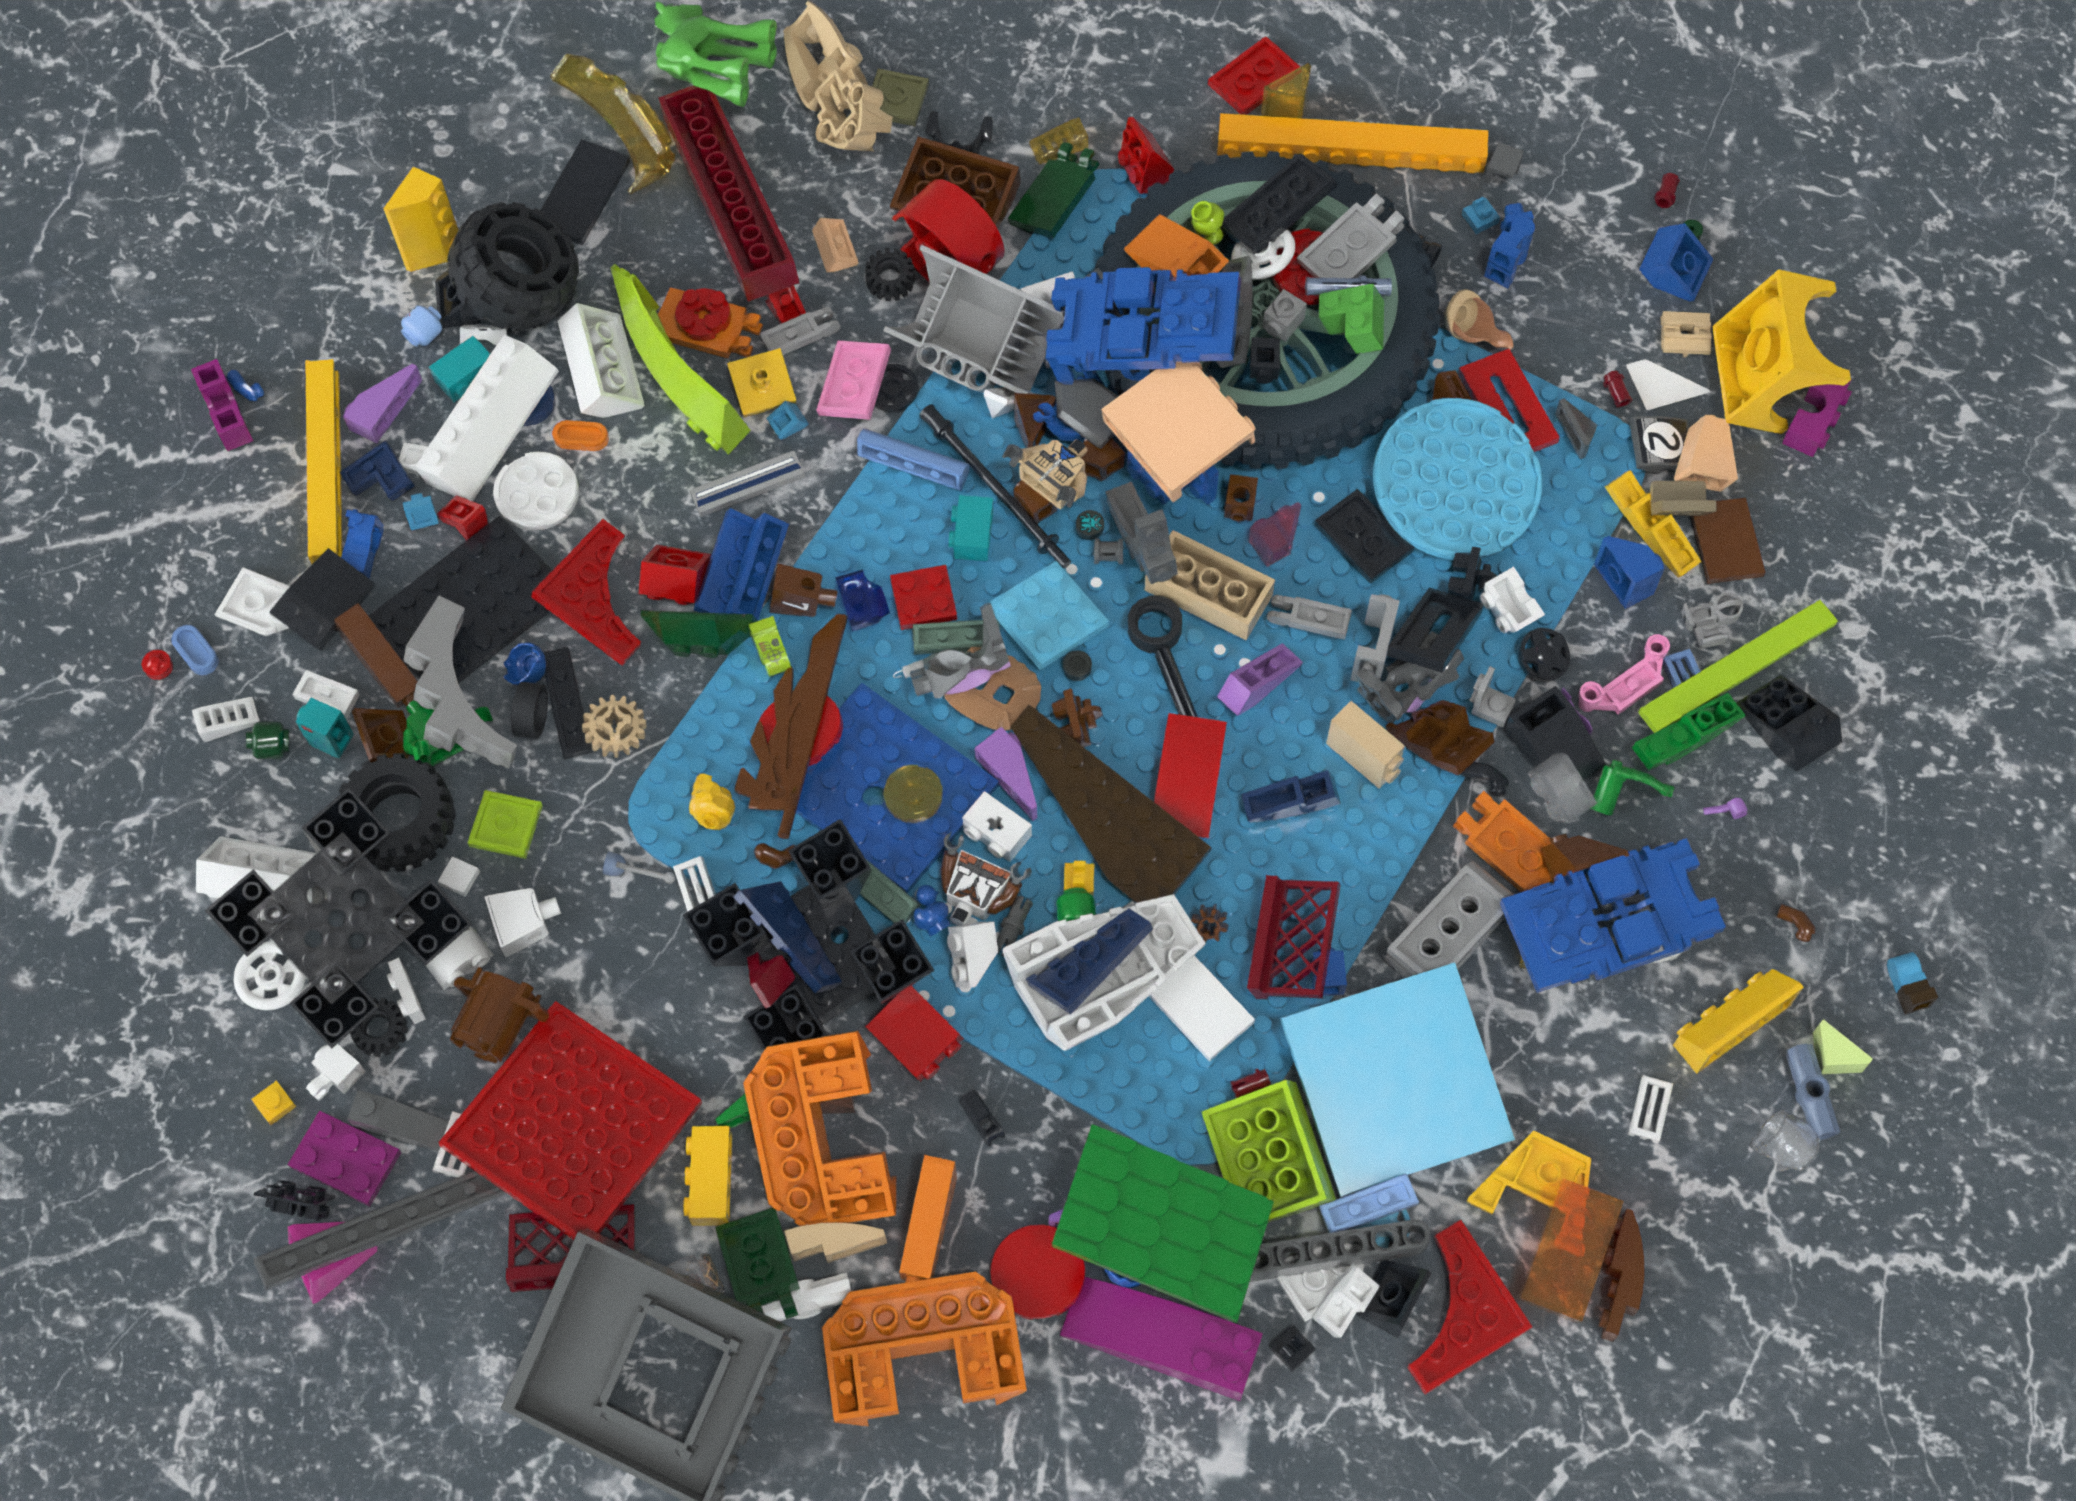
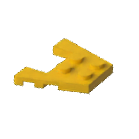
(1534, 1171)

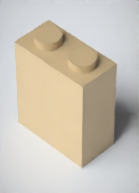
(1365, 745)

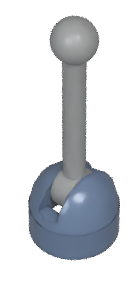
(615, 865)

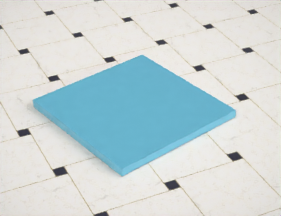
(1397, 1079)

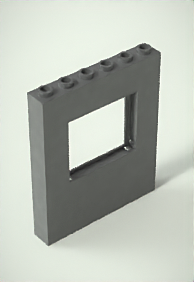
(585, 1345)

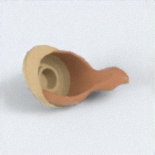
(1473, 321)

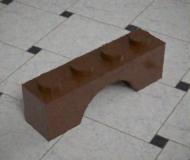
(1098, 464)

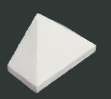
(999, 401)

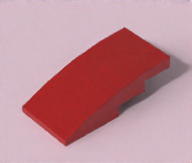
(1190, 770)

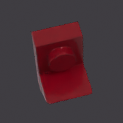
(769, 977)

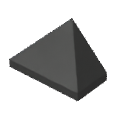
(1576, 426)

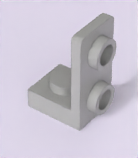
(1490, 703)

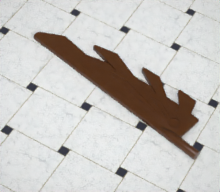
(798, 717)

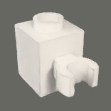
(335, 1069)

